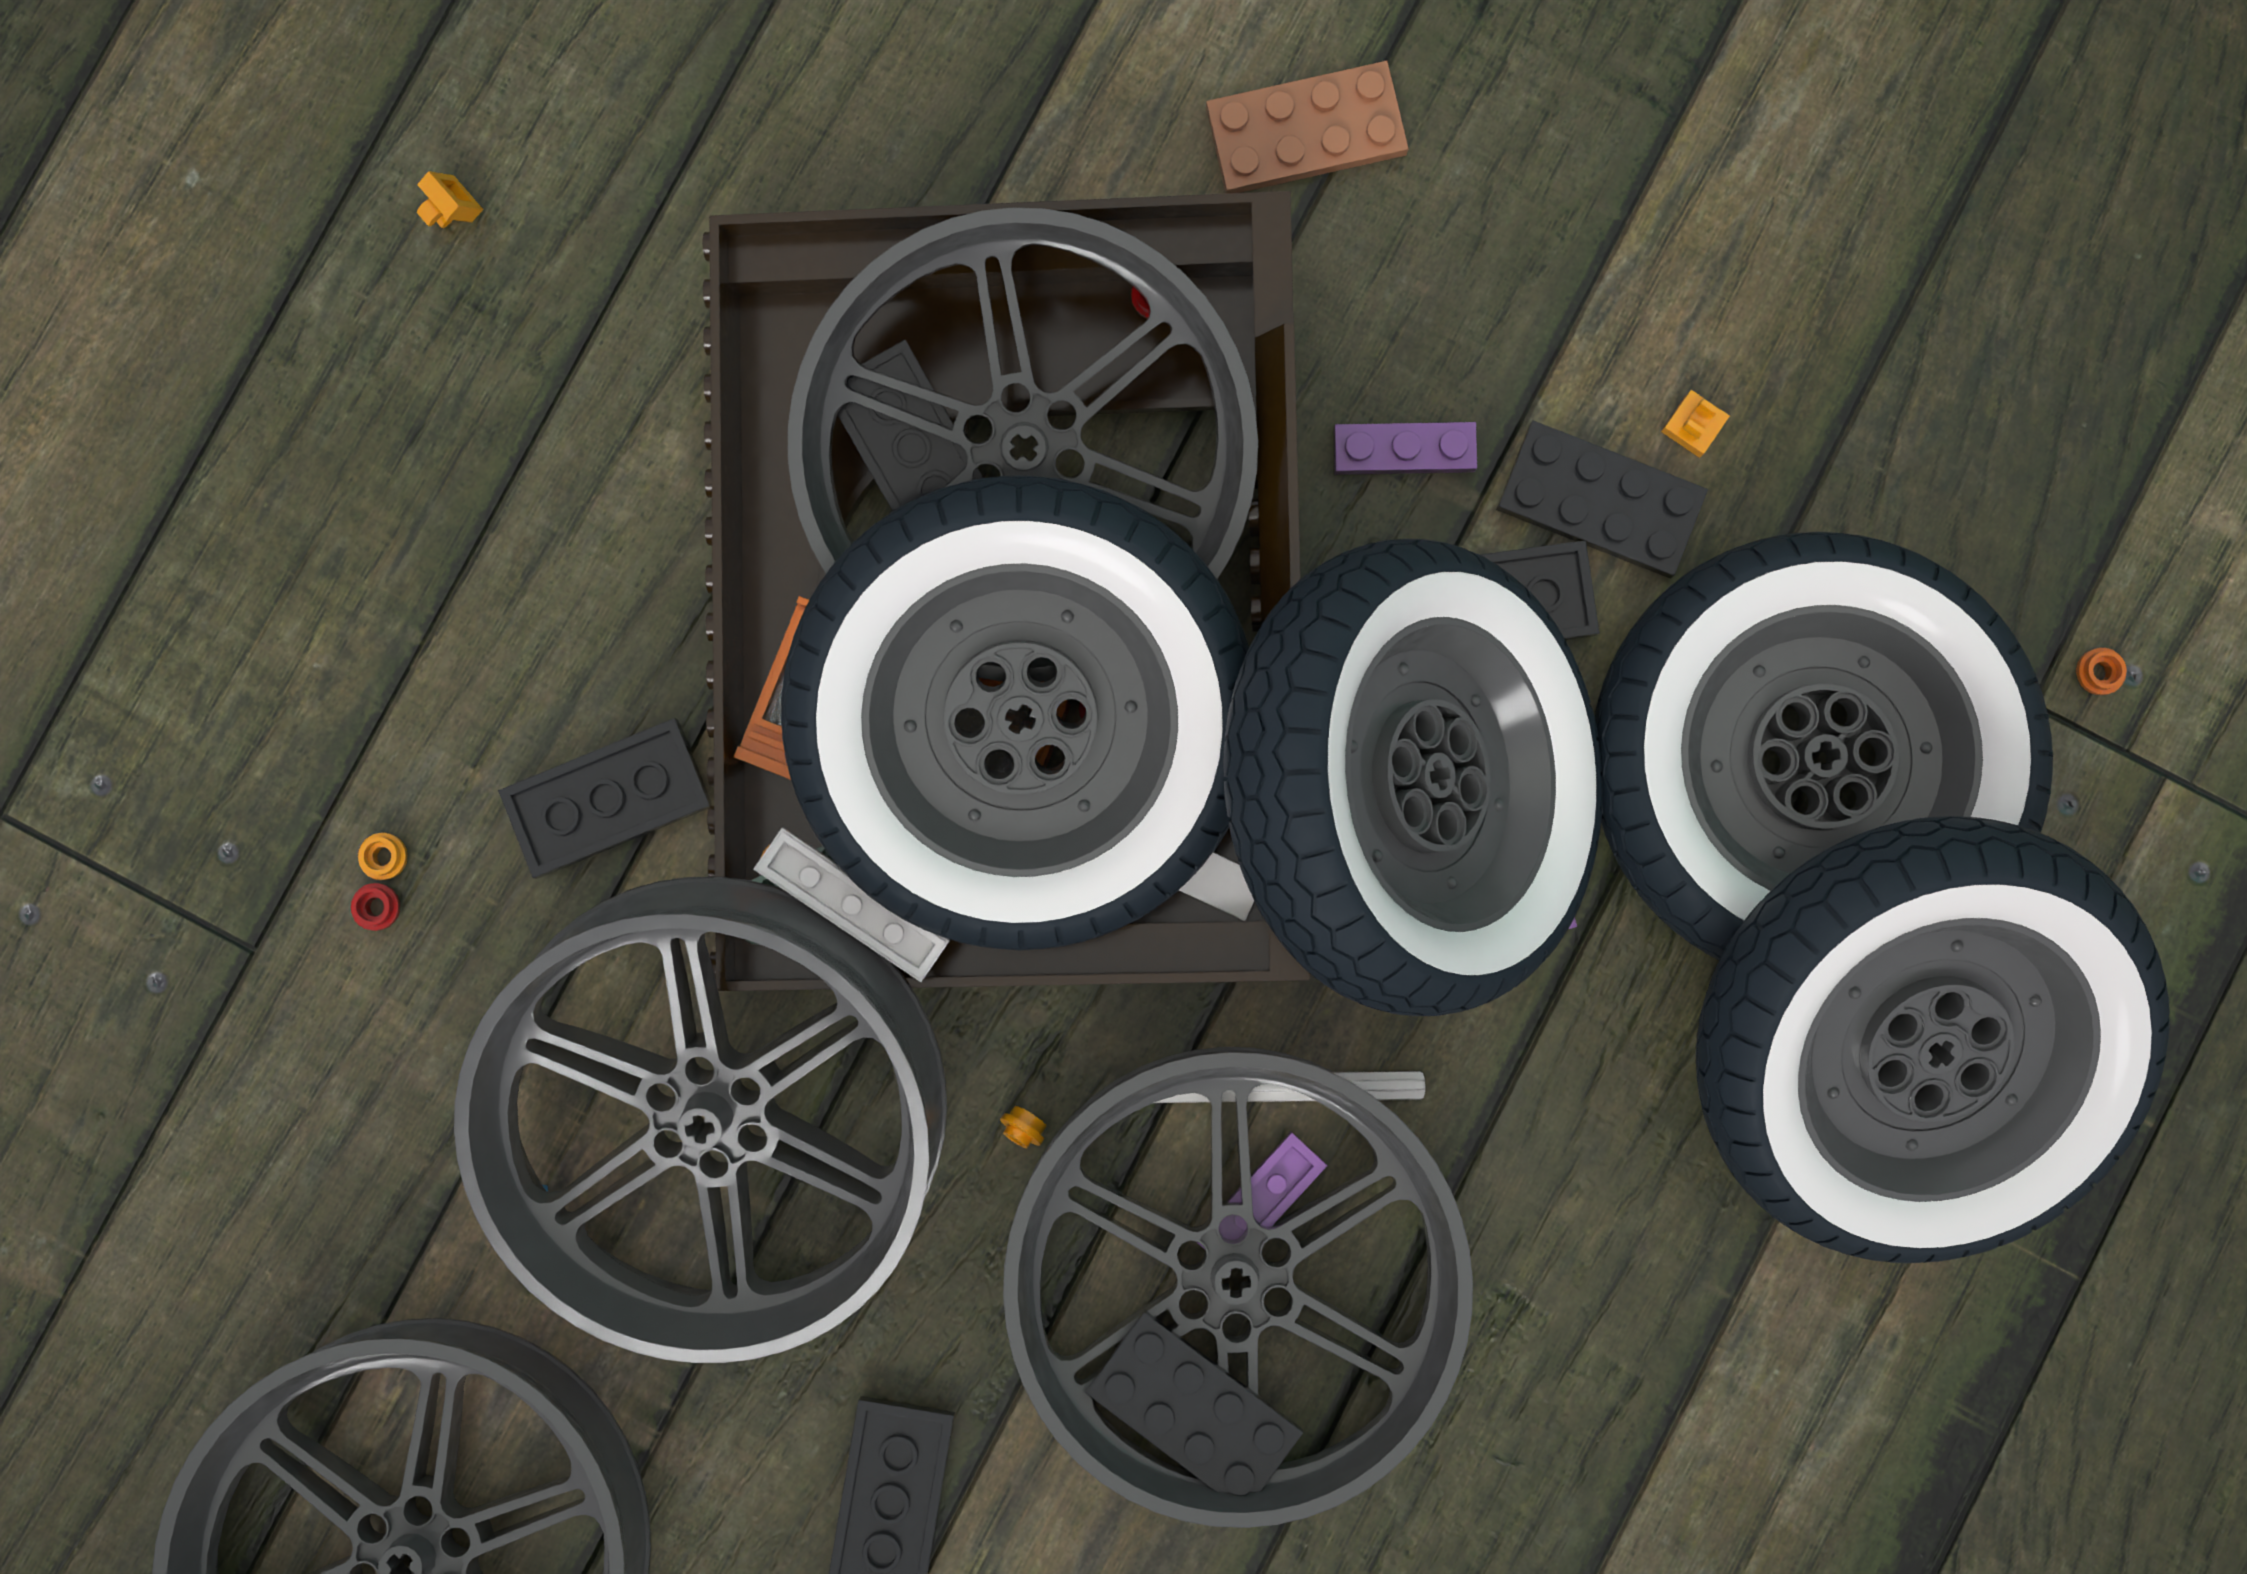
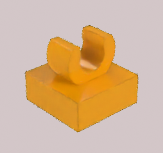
(446, 200)
(1695, 423)

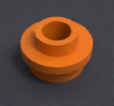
(2114, 671)

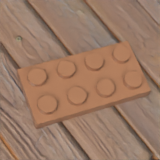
(1307, 128)

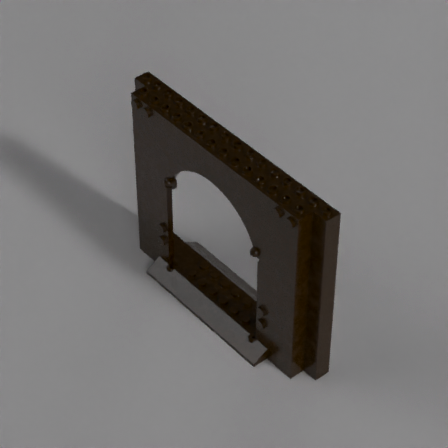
(765, 301)

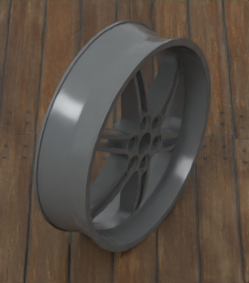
(971, 241)
(550, 1245)
(427, 1347)
(1427, 1359)

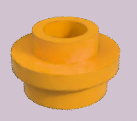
(369, 856)
(1023, 1127)

